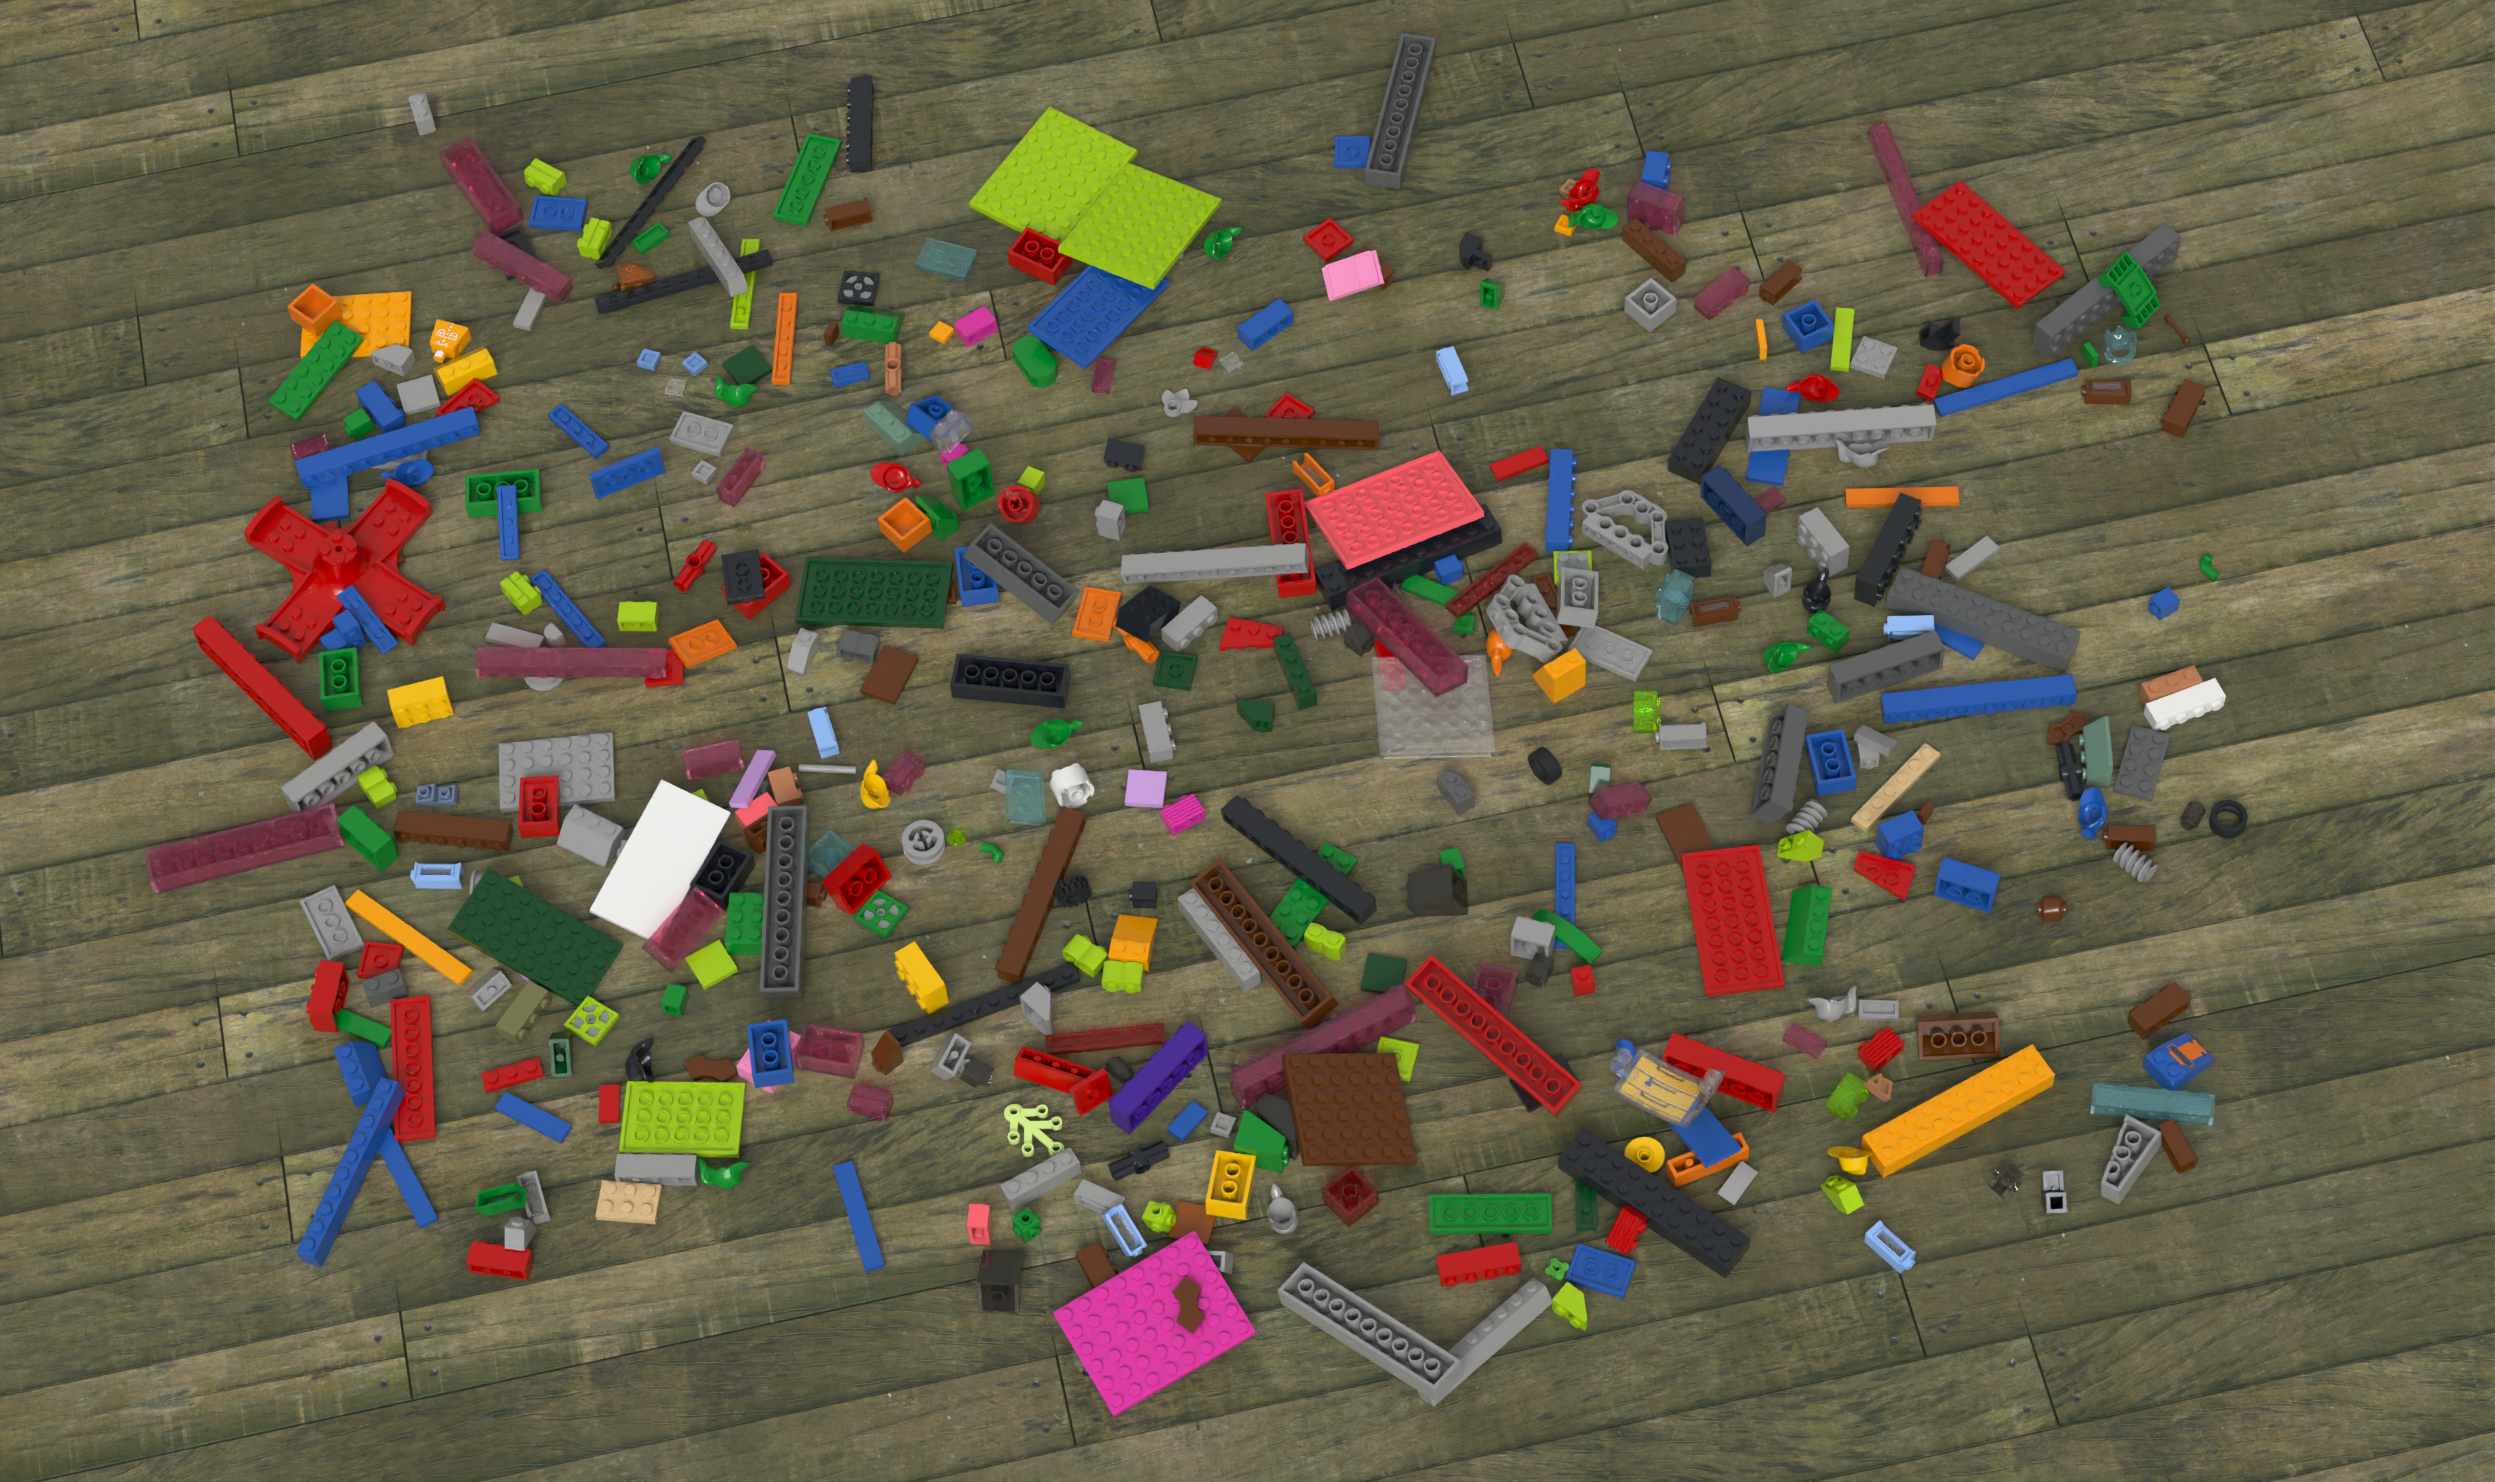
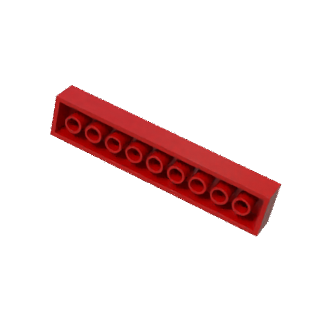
(263, 687)
(1493, 1036)

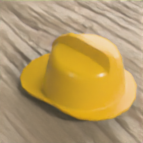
(1851, 1159)

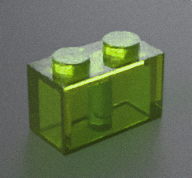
(1645, 712)
(1847, 1097)

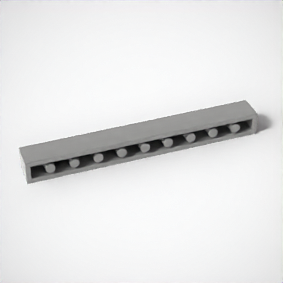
(1215, 563)

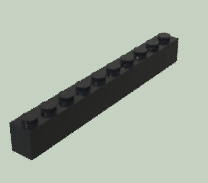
(1299, 860)

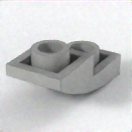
(1737, 1183)

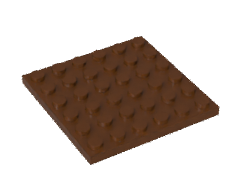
(1349, 1109)

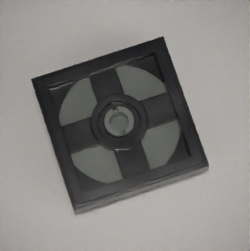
(858, 288)

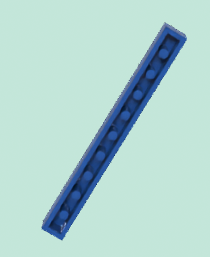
(387, 447)
(1978, 699)
(351, 1172)

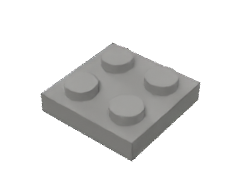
(1874, 357)

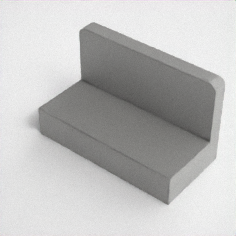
(488, 989)

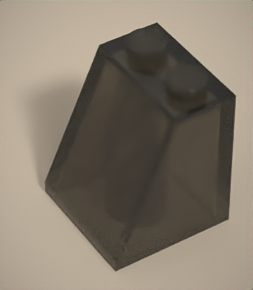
(1437, 892)
(1279, 1116)
(1000, 1281)

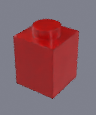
(1582, 980)

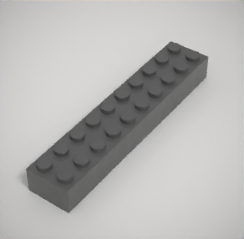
(1400, 111)
(2095, 301)
(1984, 619)
(785, 902)

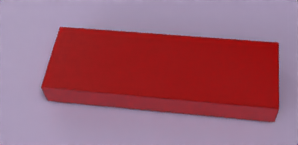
(1519, 463)

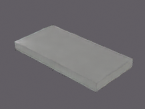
(1611, 651)
(332, 923)

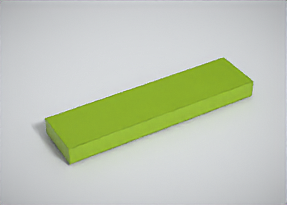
(1842, 339)

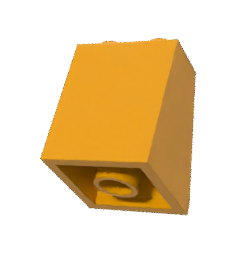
(1562, 675)

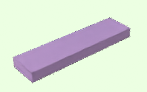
(752, 779)

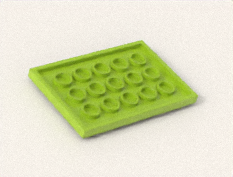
(683, 1118)

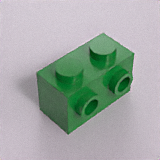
(1828, 631)

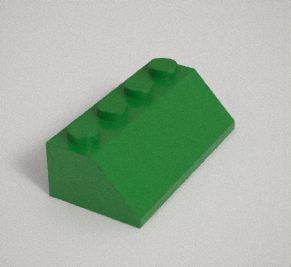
(1807, 925)

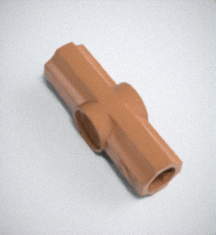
(893, 368)

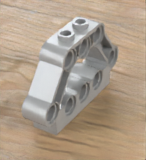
(1599, 515)
(1544, 636)

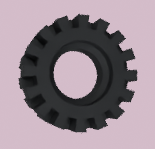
(1073, 891)

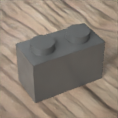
(1456, 791)
(384, 988)

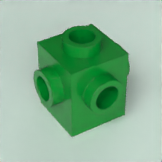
(1026, 1224)

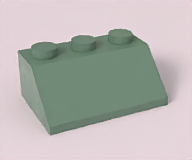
(890, 424)
(2096, 753)

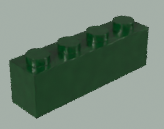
(1294, 671)

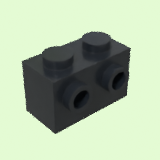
(1124, 455)

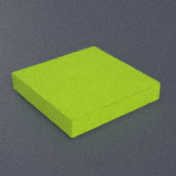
(711, 964)
(1405, 1054)

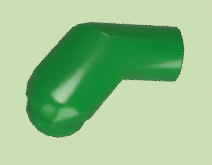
(2206, 566)

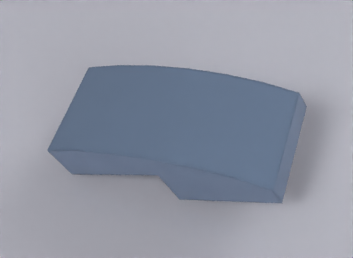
(436, 796)

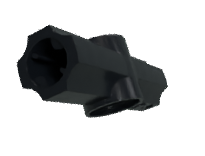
(2070, 771)
(1138, 1160)

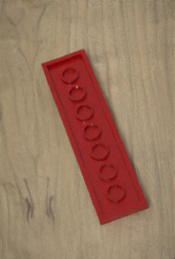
(413, 1067)

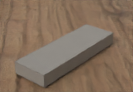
(529, 310)
(1972, 558)
(513, 637)

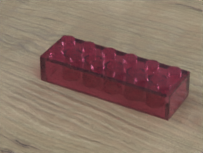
(481, 186)

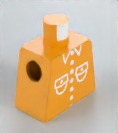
(448, 340)

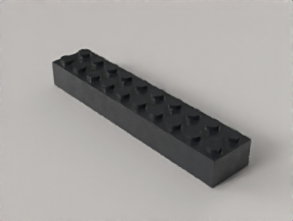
(1407, 562)
(1669, 1211)

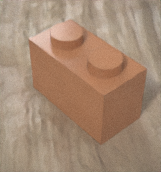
(784, 787)

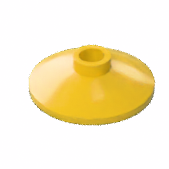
(1647, 1148)

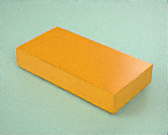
(1761, 339)

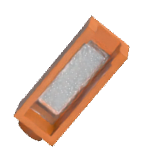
(1314, 476)

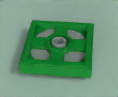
(881, 914)

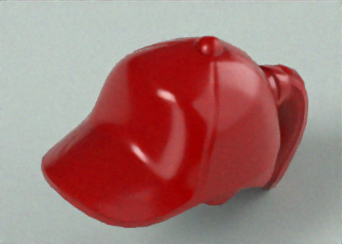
(1583, 192)
(1815, 388)
(893, 477)

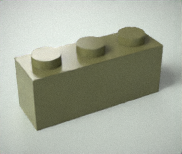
(523, 1013)

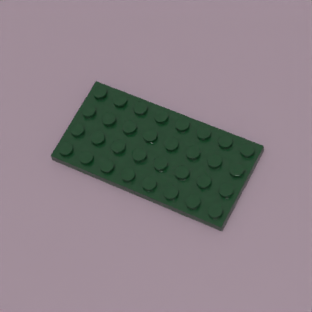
(874, 592)
(534, 938)

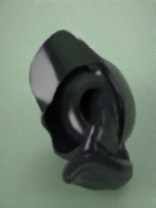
(1817, 593)
(639, 1062)

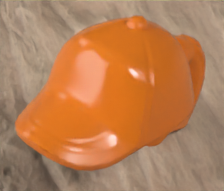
(1497, 651)

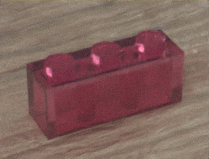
(1721, 293)
(740, 477)
(713, 759)
(1620, 801)

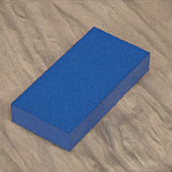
(850, 374)
(1187, 1121)

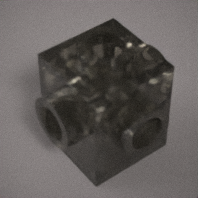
(2006, 1179)

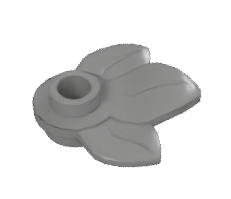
(1179, 402)

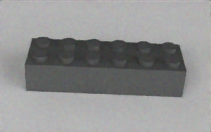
(1021, 574)
(1885, 666)
(1780, 764)

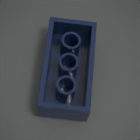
(1733, 505)

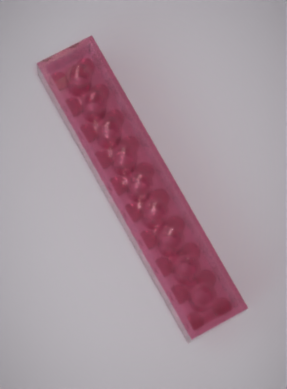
(244, 848)
(1341, 1035)

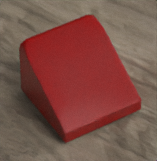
(1205, 358)

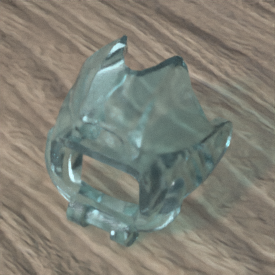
(2119, 340)

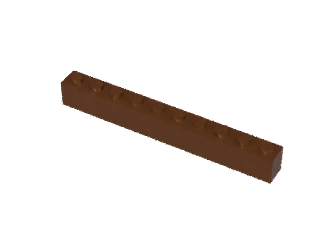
(1286, 432)
(1041, 895)

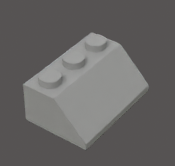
(590, 836)

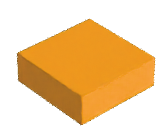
(1561, 226)
(941, 332)

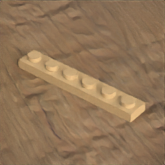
(1895, 787)

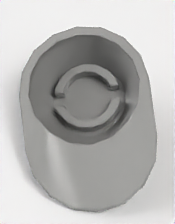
(712, 199)

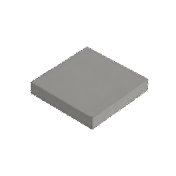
(418, 395)

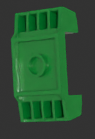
(2132, 288)

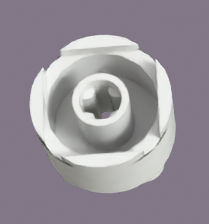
(1071, 786)

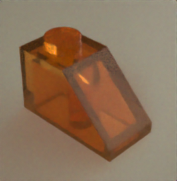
(633, 275)

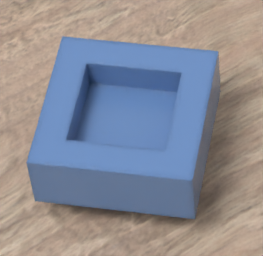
(648, 359)
(694, 364)

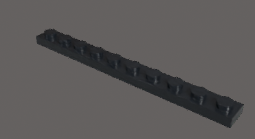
(647, 207)
(676, 283)
(981, 1006)

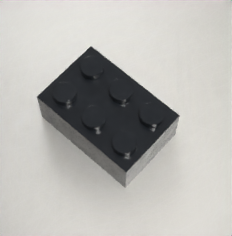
(1688, 547)
(1147, 613)
(723, 873)

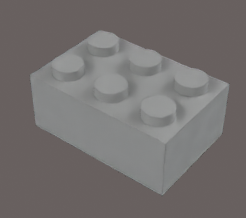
(1822, 541)
(1577, 597)

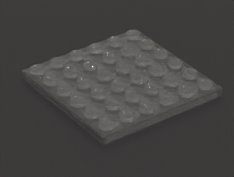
(1427, 726)

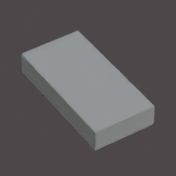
(1878, 1010)

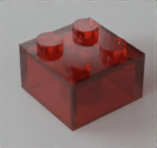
(1350, 1196)

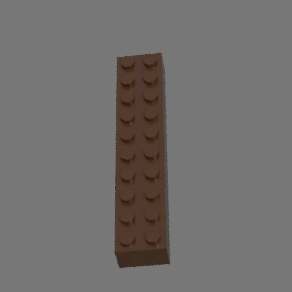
(1264, 943)

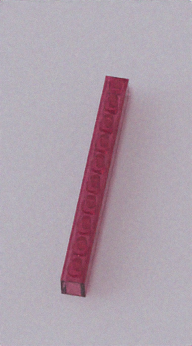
(1904, 197)
(571, 662)

